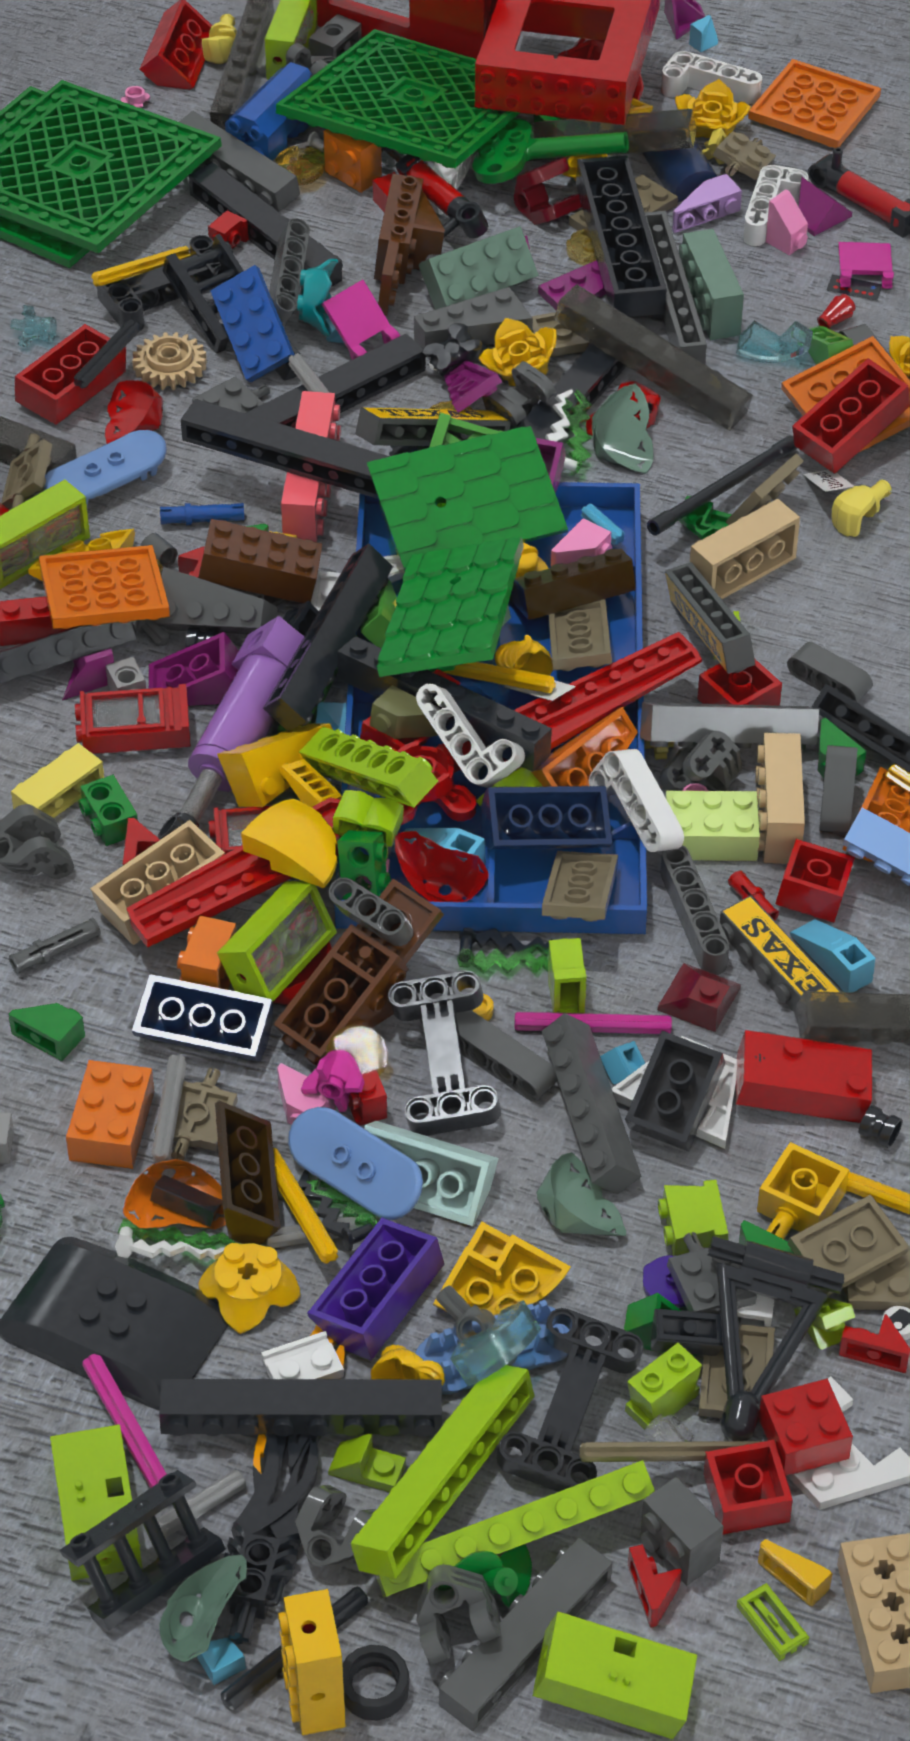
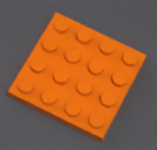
(814, 103)
(816, 382)
(103, 587)

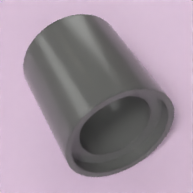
(164, 551)

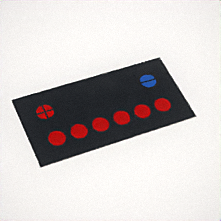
(858, 288)

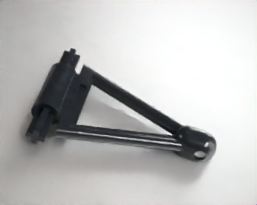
(776, 1276)

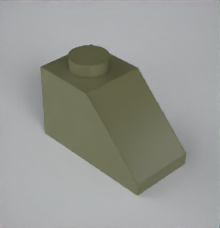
(399, 715)

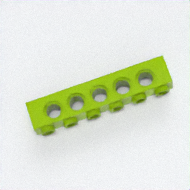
(369, 766)

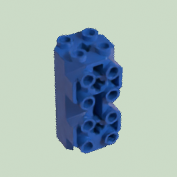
(257, 119)

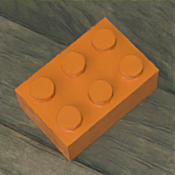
(110, 1114)

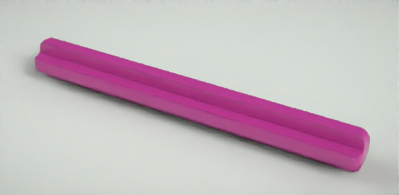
(598, 1022)
(122, 1414)

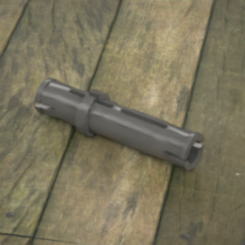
(44, 950)

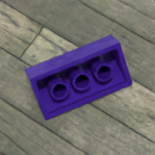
(377, 1287)

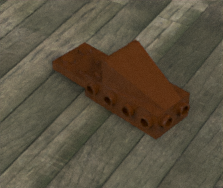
(406, 236)
(355, 978)

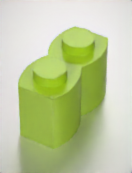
(364, 813)

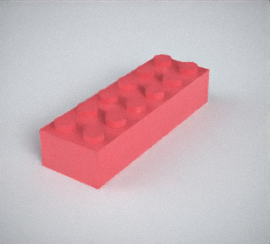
(303, 497)

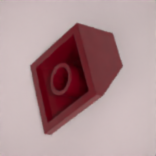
(699, 997)

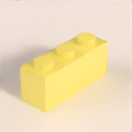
(59, 783)

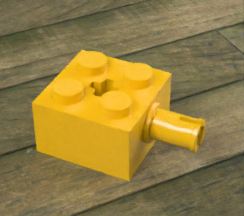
(801, 1190)

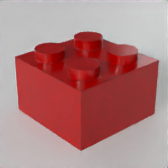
(748, 687)
(815, 880)
(806, 1426)
(748, 1486)

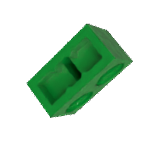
(107, 809)
(356, 864)

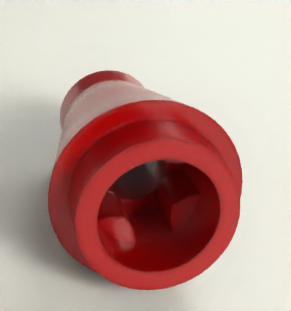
(837, 311)

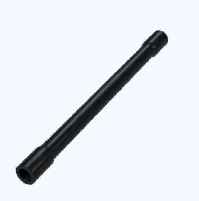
(669, 517)

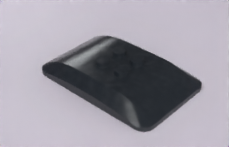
(117, 1308)

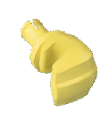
(220, 40)
(855, 503)

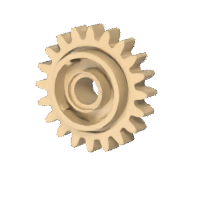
(169, 360)

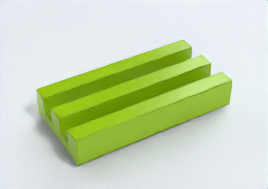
(789, 1645)

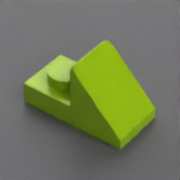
(829, 1323)
(365, 1465)

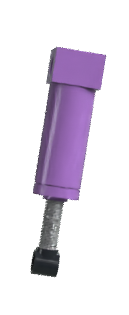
(239, 715)

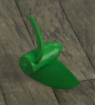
(504, 1575)

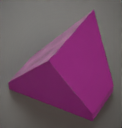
(681, 14)
(820, 209)
(89, 673)

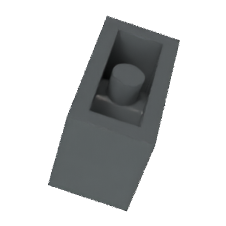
(335, 37)

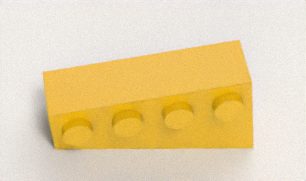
(255, 766)

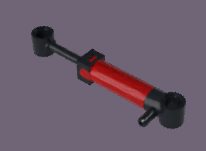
(834, 175)
(443, 195)

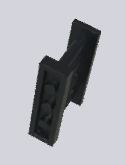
(191, 292)
(159, 1576)

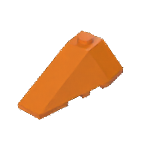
(577, 758)
(888, 802)

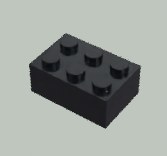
(675, 1091)

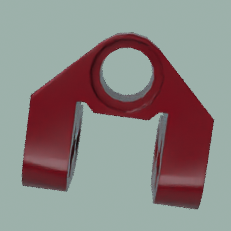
(532, 198)

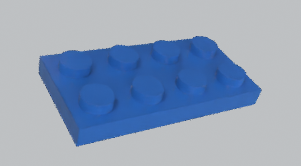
(252, 323)

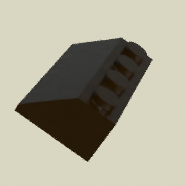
(573, 584)
(247, 1175)

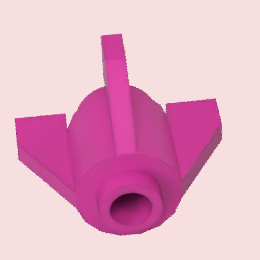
(335, 1078)

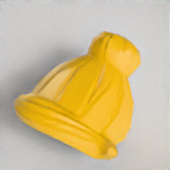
(525, 656)
(401, 1363)

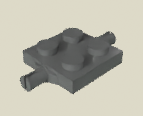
(234, 395)
(697, 1279)

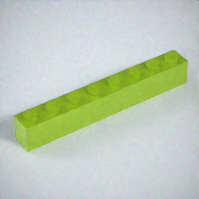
(441, 1472)
(526, 1523)

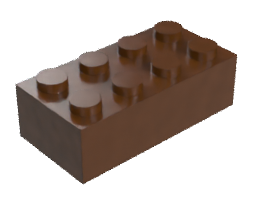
(260, 561)

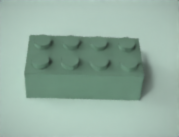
(479, 268)
(712, 284)

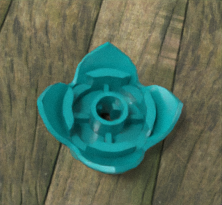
(315, 291)

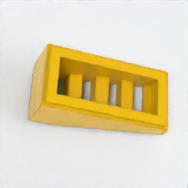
(321, 787)
(797, 1573)

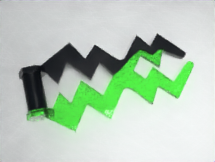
(522, 953)
(330, 1215)

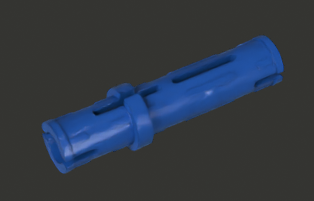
(203, 513)

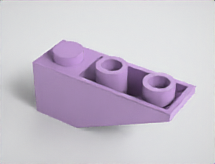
(708, 202)

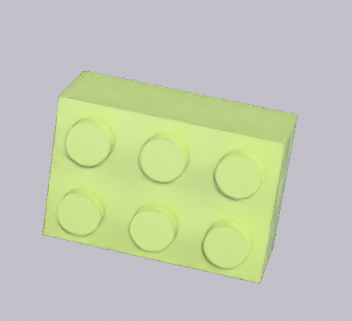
(718, 823)

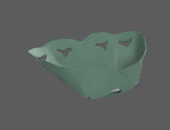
(619, 432)
(576, 1207)
(213, 1584)

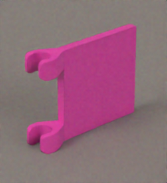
(865, 259)
(358, 317)

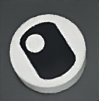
(901, 1319)

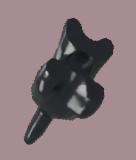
(453, 351)

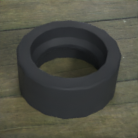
(379, 1657)

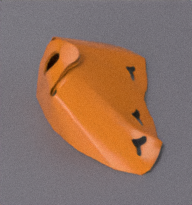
(141, 1190)

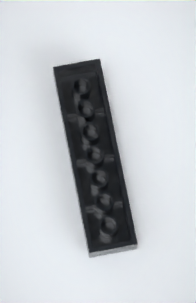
(621, 236)

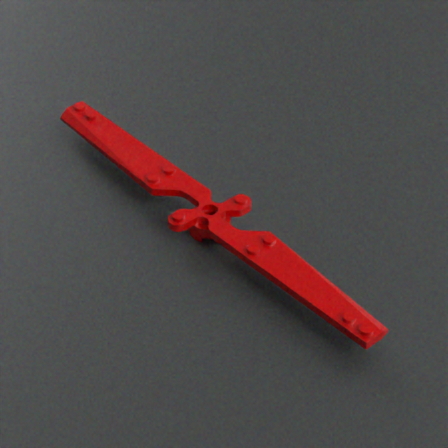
(243, 875)

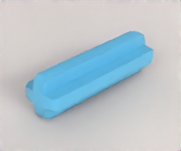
(595, 516)

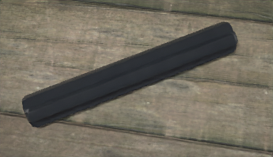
(106, 354)

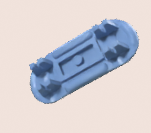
(112, 464)
(355, 1162)
(537, 1354)

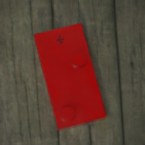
(49, 381)
(851, 415)
(804, 1076)

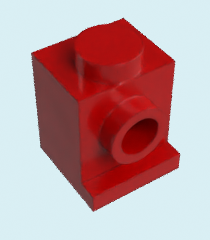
(230, 227)
(370, 1103)

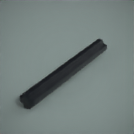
(272, 1664)

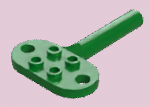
(515, 144)

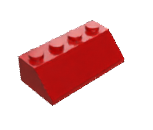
(176, 48)
(25, 621)

